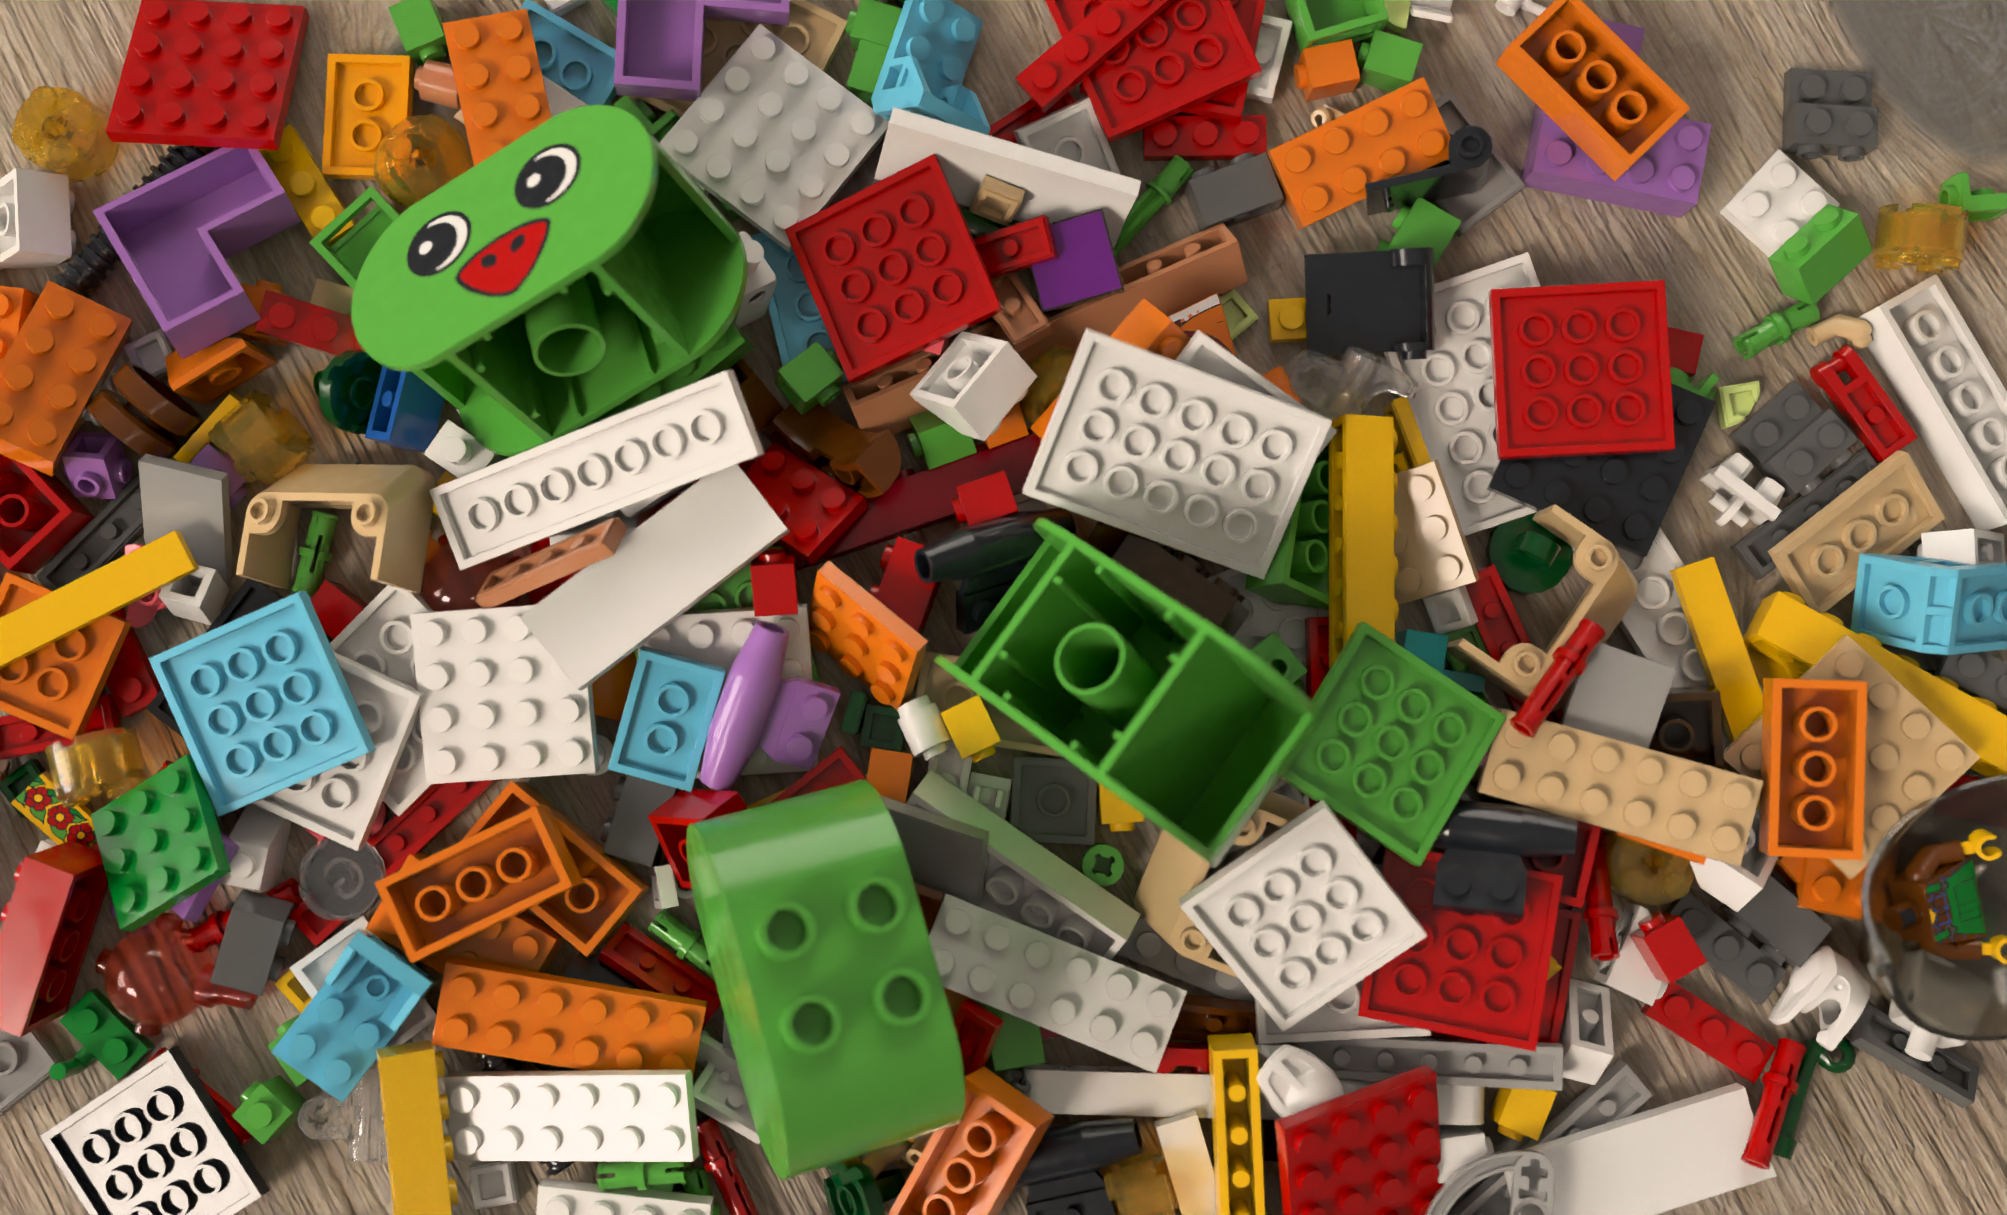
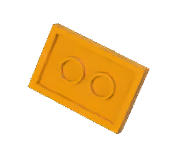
(361, 106)

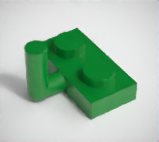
(104, 1037)

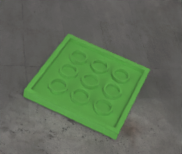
(1392, 744)

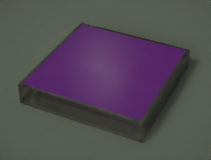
(1084, 266)

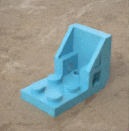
(929, 65)
(1931, 604)
(353, 1015)

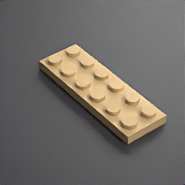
(1623, 788)

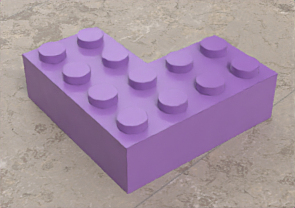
(664, 41)
(1659, 182)
(182, 231)

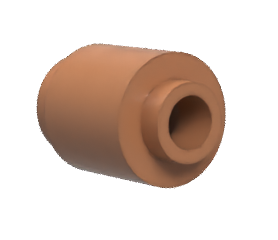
(437, 84)

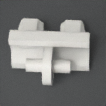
(1737, 499)

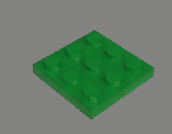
(159, 843)

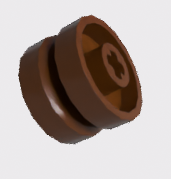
(144, 412)

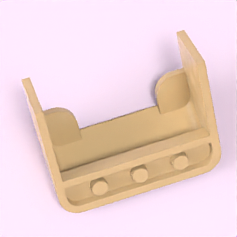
(385, 505)
(1604, 602)
(1177, 870)

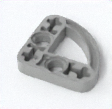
(1493, 1164)

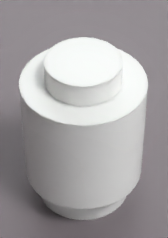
(924, 728)

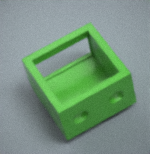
(1335, 20)
(353, 248)

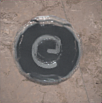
(339, 880)

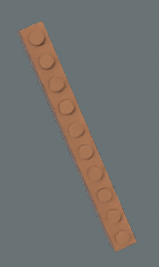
(1166, 278)

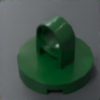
(348, 390)
(1528, 556)
(856, 1192)

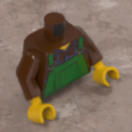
(1941, 901)

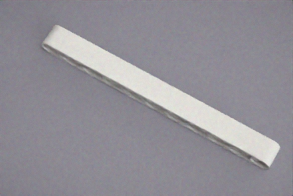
(1144, 1093)

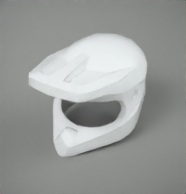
(1830, 984)
(1294, 1079)

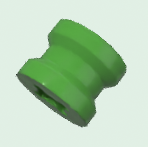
(1097, 859)

